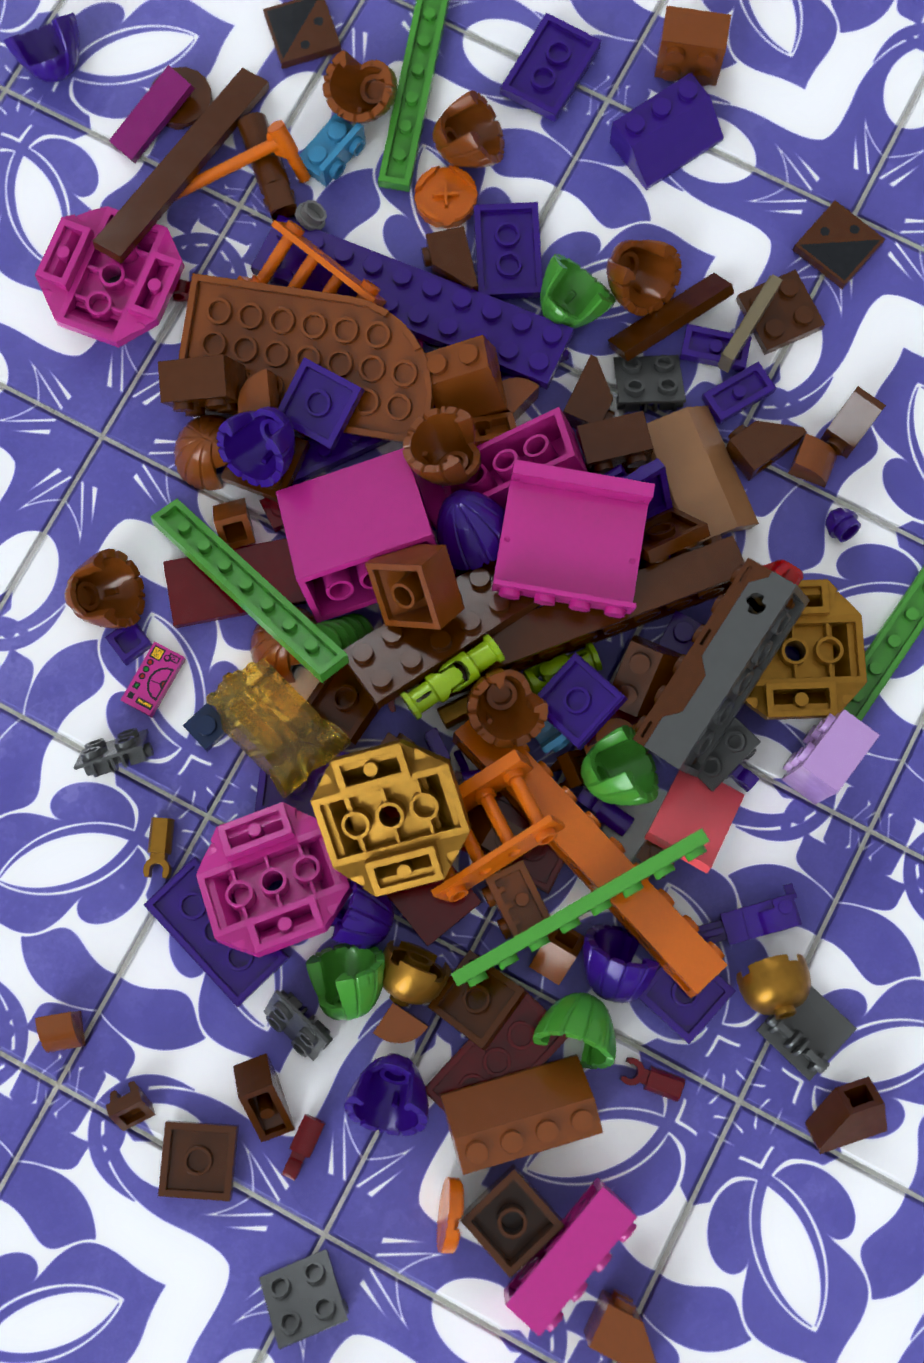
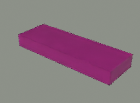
(151, 114)

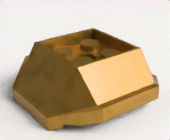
(829, 663)
(383, 850)

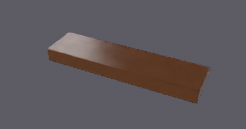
(671, 316)

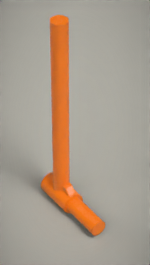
(277, 141)

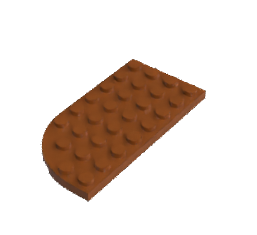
(345, 334)

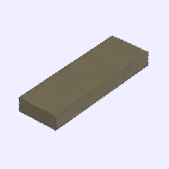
(749, 323)

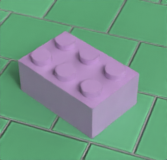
(829, 756)

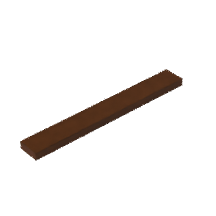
(180, 166)

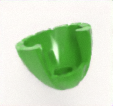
(572, 294)
(620, 770)
(347, 979)
(580, 1018)

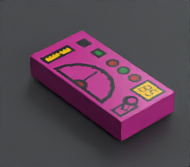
(153, 679)

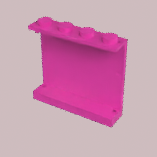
(572, 538)

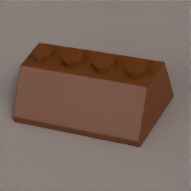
(521, 1114)

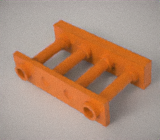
(292, 235)
(482, 790)

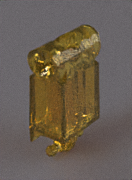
(275, 725)

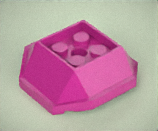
(77, 279)
(250, 857)

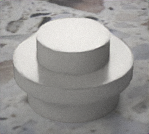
(311, 215)

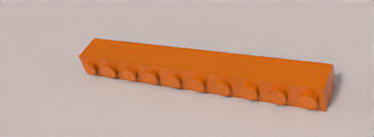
(598, 860)

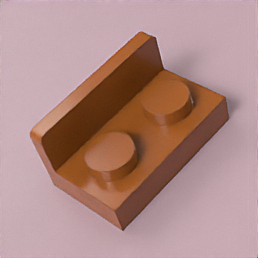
(515, 899)

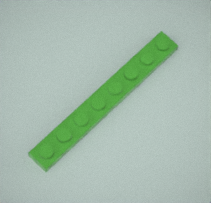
(413, 94)
(250, 591)
(568, 917)

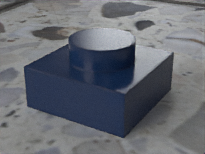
(205, 727)

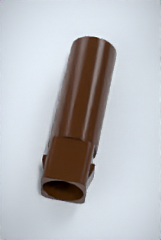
(268, 170)

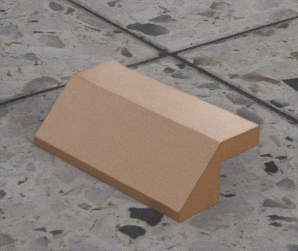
(701, 471)

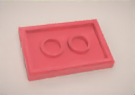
(694, 806)

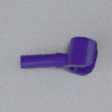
(464, 768)

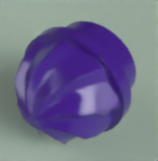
(842, 524)

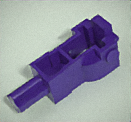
(754, 920)

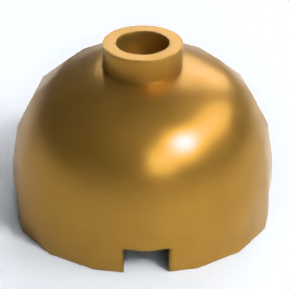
(412, 974)
(776, 985)

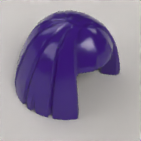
(50, 51)
(257, 445)
(470, 528)
(363, 919)
(609, 965)
(389, 1097)

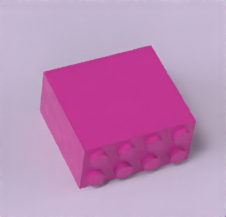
(345, 521)

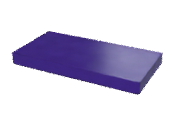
(183, 914)

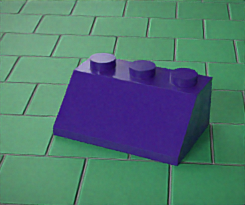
(667, 131)

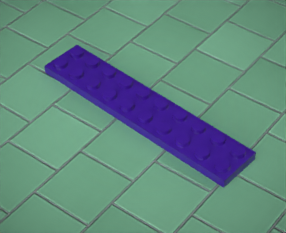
(433, 306)

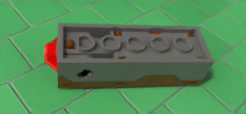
(723, 664)

